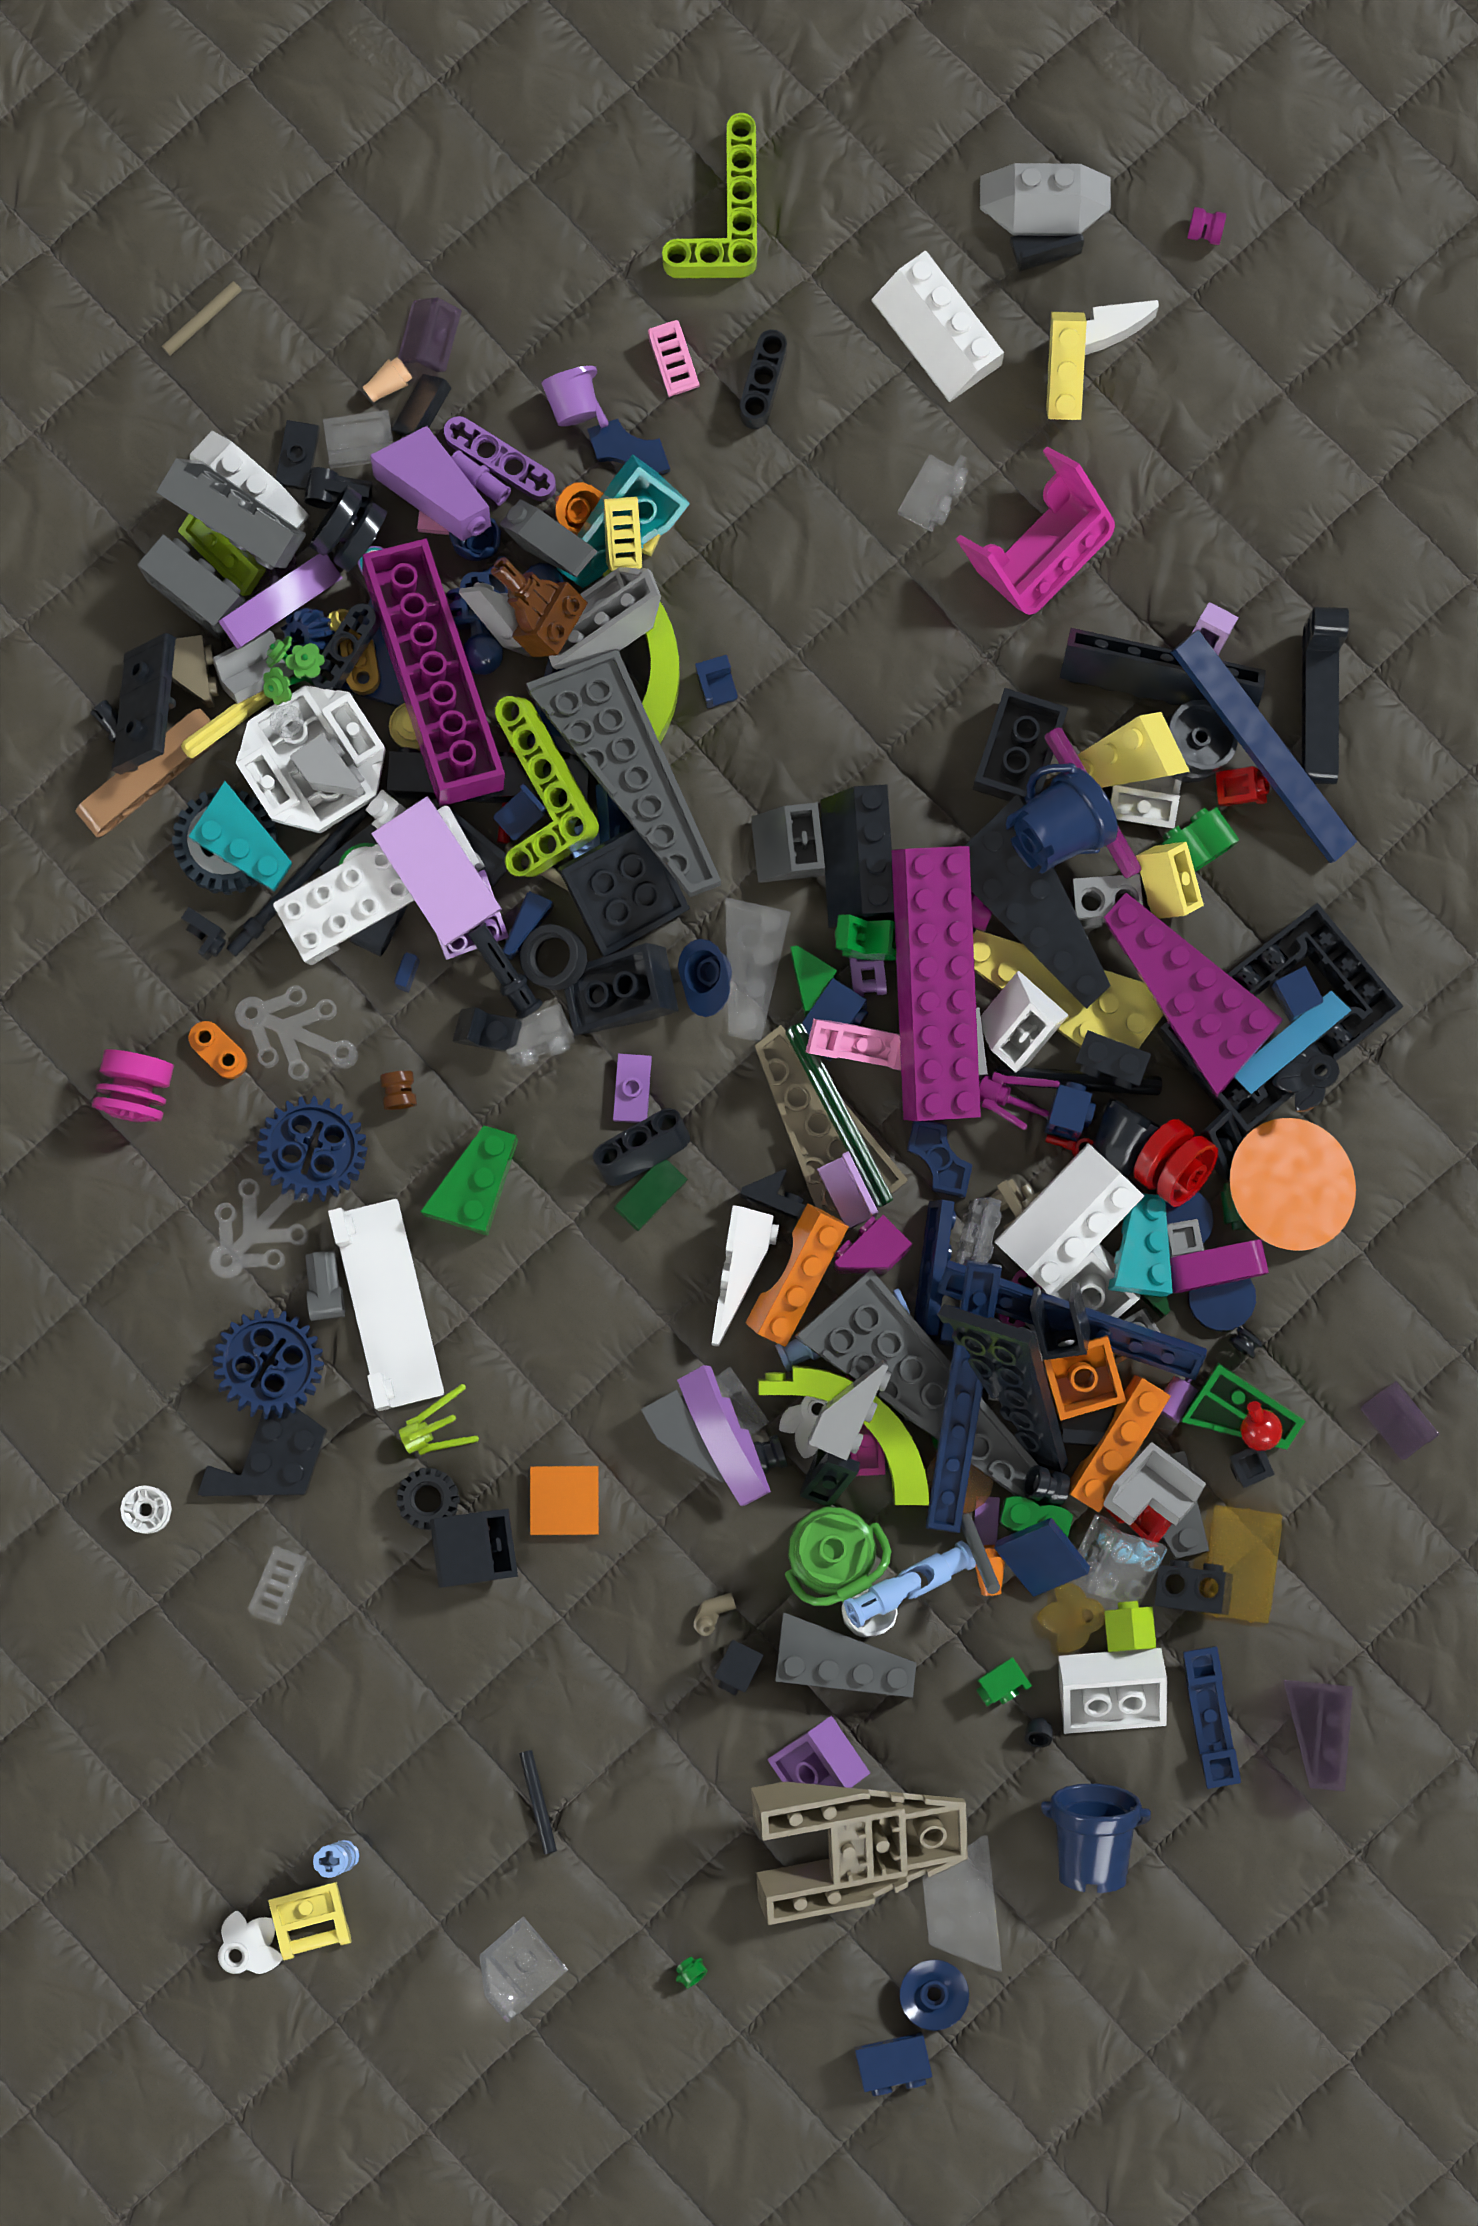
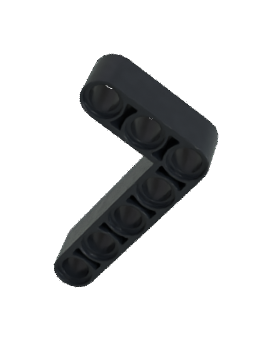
(1321, 642)

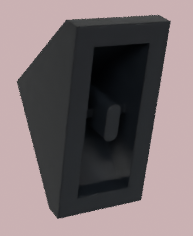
(1226, 1137)

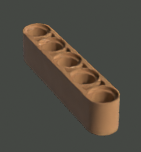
(130, 790)

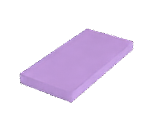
(436, 871)

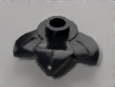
(1301, 1078)

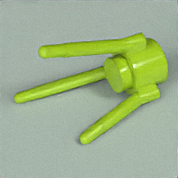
(417, 1434)

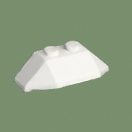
(248, 475)

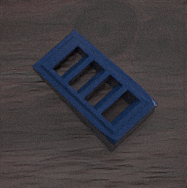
(531, 916)

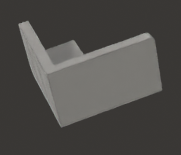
(1157, 1482)

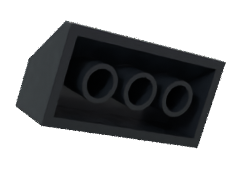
(858, 854)

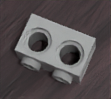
(1105, 891)

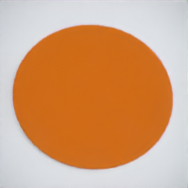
(1292, 1184)

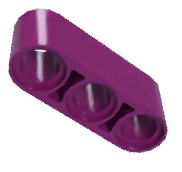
(1218, 1266)

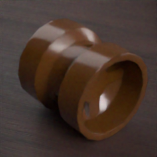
(398, 1090)

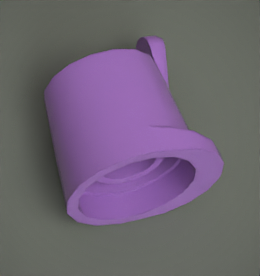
(573, 396)

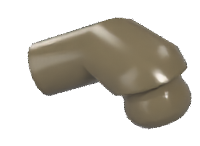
(709, 1612)

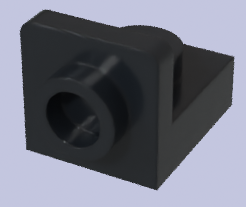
(201, 927)

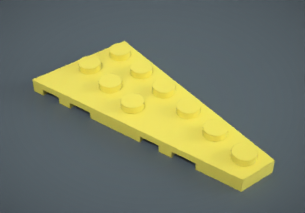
(1121, 1013)

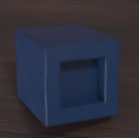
(716, 681)
(1297, 993)

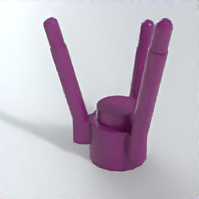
(995, 1092)

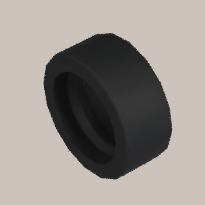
(530, 950)

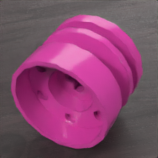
(132, 1085)

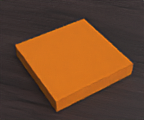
(564, 1500)

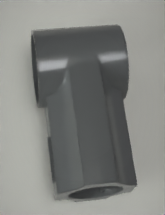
(324, 1296)

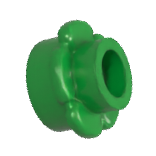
(691, 1972)

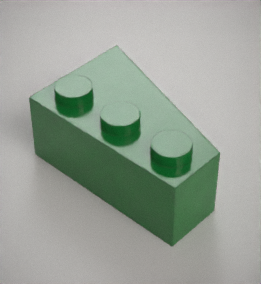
(475, 1182)
(1224, 1402)

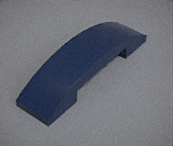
(1210, 1717)

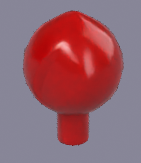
(1261, 1428)

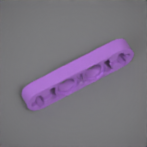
(501, 456)

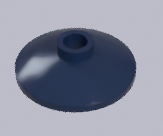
(934, 2013)

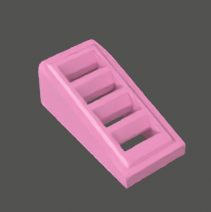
(663, 332)

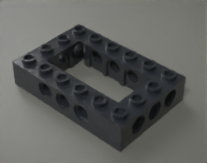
(1344, 968)

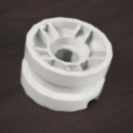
(132, 1509)

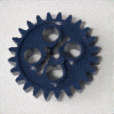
(282, 1140)
(242, 1349)

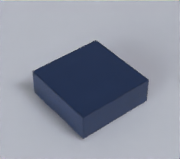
(406, 972)

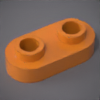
(217, 1049)

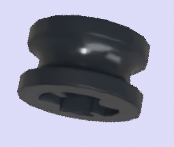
(1245, 1342)

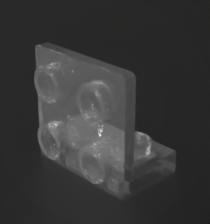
(932, 492)
(540, 1034)
(1118, 1561)

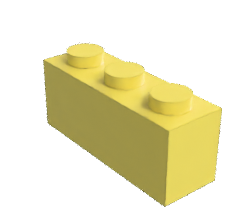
(1066, 365)

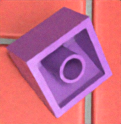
(820, 1758)

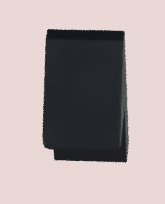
(486, 1030)
(765, 1193)
(828, 1478)

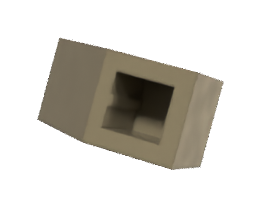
(192, 669)

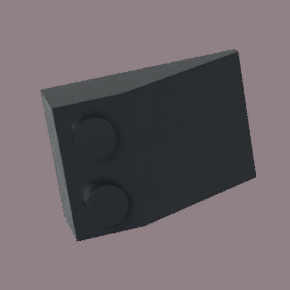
(622, 990)

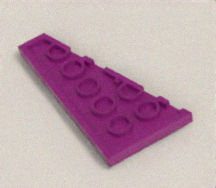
(1202, 1003)

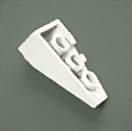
(745, 1251)

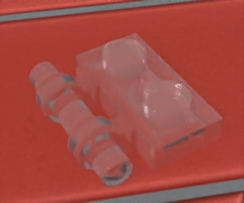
(978, 1231)

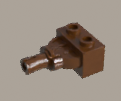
(542, 609)

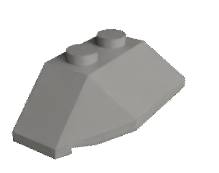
(1045, 198)
(616, 614)

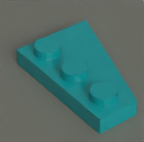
(240, 840)
(1144, 1251)

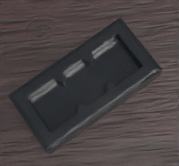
(297, 454)

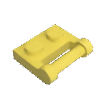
(306, 1909)

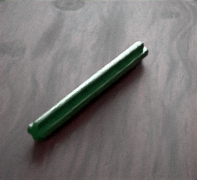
(839, 1116)

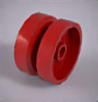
(1175, 1162)

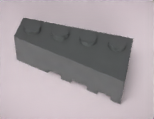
(231, 512)
(832, 1660)

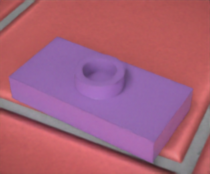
(632, 1088)

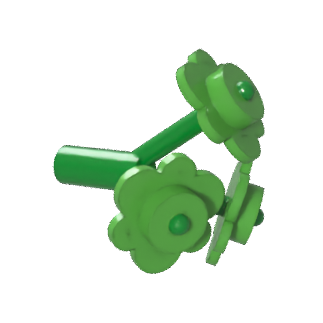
(304, 662)

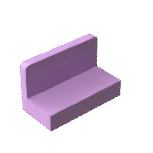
(848, 1191)

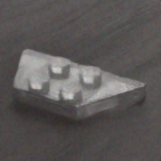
(963, 1909)

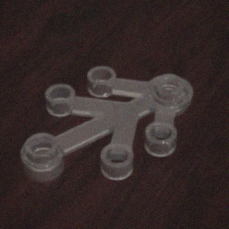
(290, 1030)
(254, 1232)

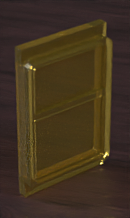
(1248, 1548)

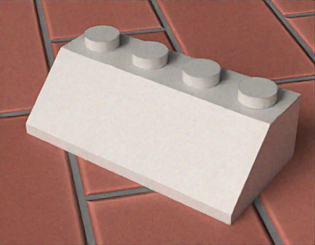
(938, 326)
(1069, 1218)

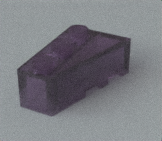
(1323, 1730)

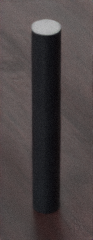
(538, 1802)

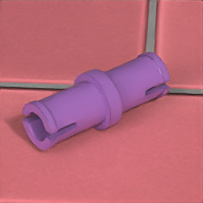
(481, 478)

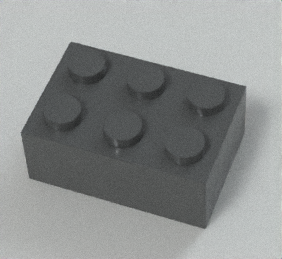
(190, 584)

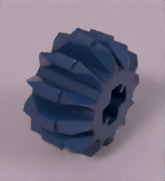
(308, 627)

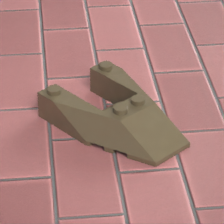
(874, 1845)

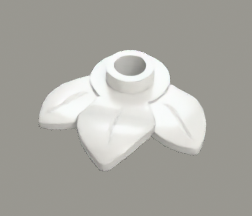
(800, 1420)
(252, 1941)

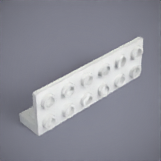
(351, 898)
(387, 1304)

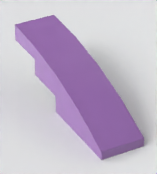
(280, 599)
(725, 1440)

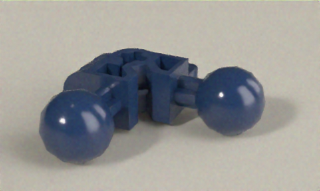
(482, 649)

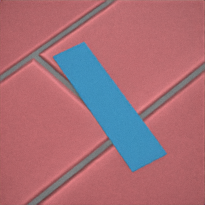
(1291, 1042)

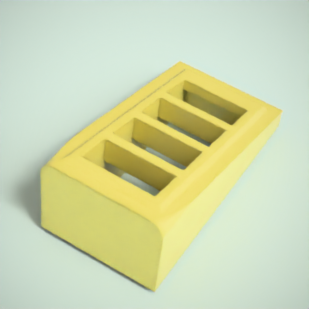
(624, 560)

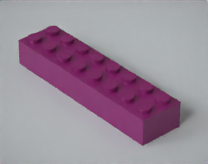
(433, 672)
(936, 983)

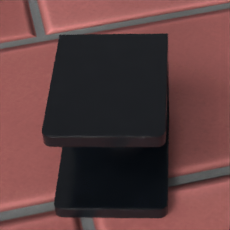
(1049, 1340)

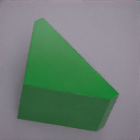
(811, 976)

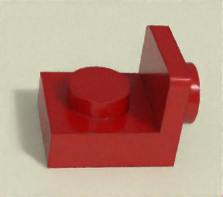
(1241, 786)

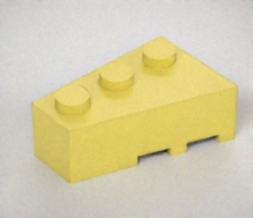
(1134, 753)

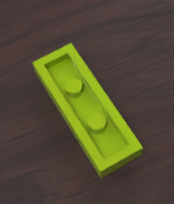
(227, 559)

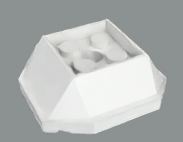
(279, 784)

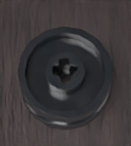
(352, 531)
(1201, 740)

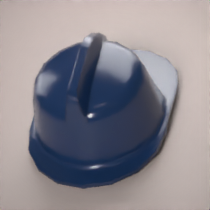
(705, 977)

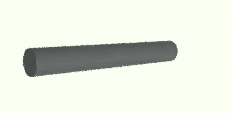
(979, 1554)

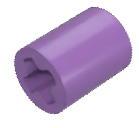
(1181, 1397)

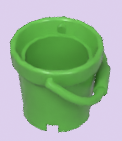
(834, 1555)

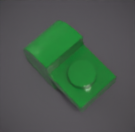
(866, 938)

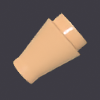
(388, 379)

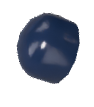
(480, 546)

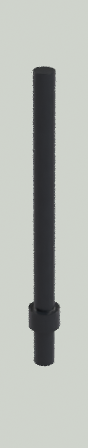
(255, 926)

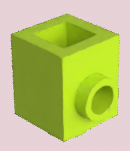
(1130, 1627)

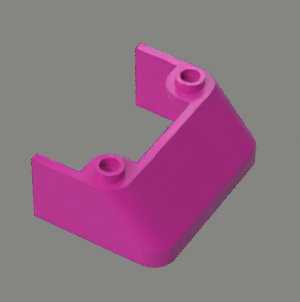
(1053, 546)

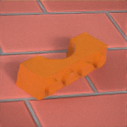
(814, 1245)
(1119, 1444)

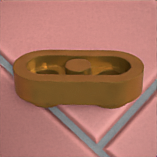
(366, 665)

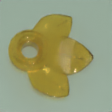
(1067, 1619)

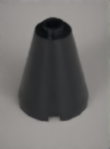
(1122, 1136)

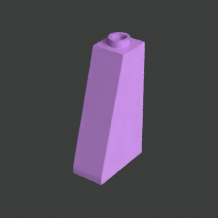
(432, 482)

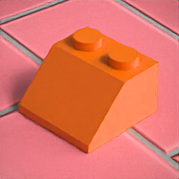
(1084, 1381)

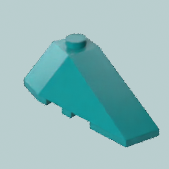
(658, 511)

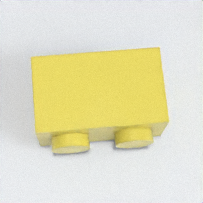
(1170, 880)

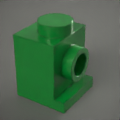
(1002, 1683)

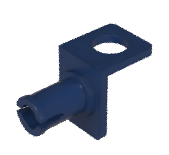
(520, 813)

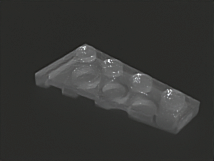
(754, 949)

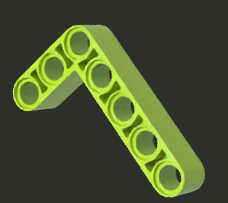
(737, 211)
(548, 789)

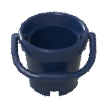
(1063, 819)
(1094, 1834)

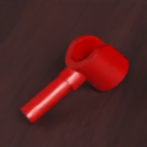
(1068, 1144)

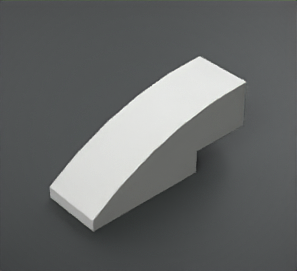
(1117, 322)

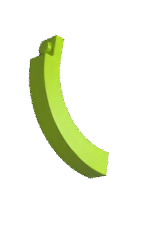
(664, 673)
(901, 1453)

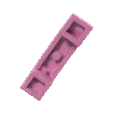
(854, 1043)

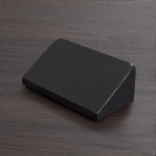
(422, 405)

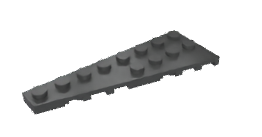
(613, 737)
(873, 1326)

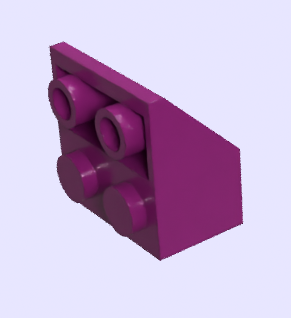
(877, 1249)

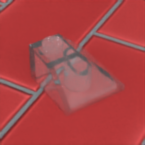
(518, 1969)

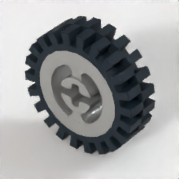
(213, 871)

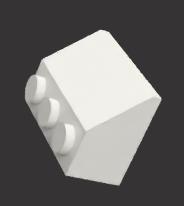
(1113, 1690)

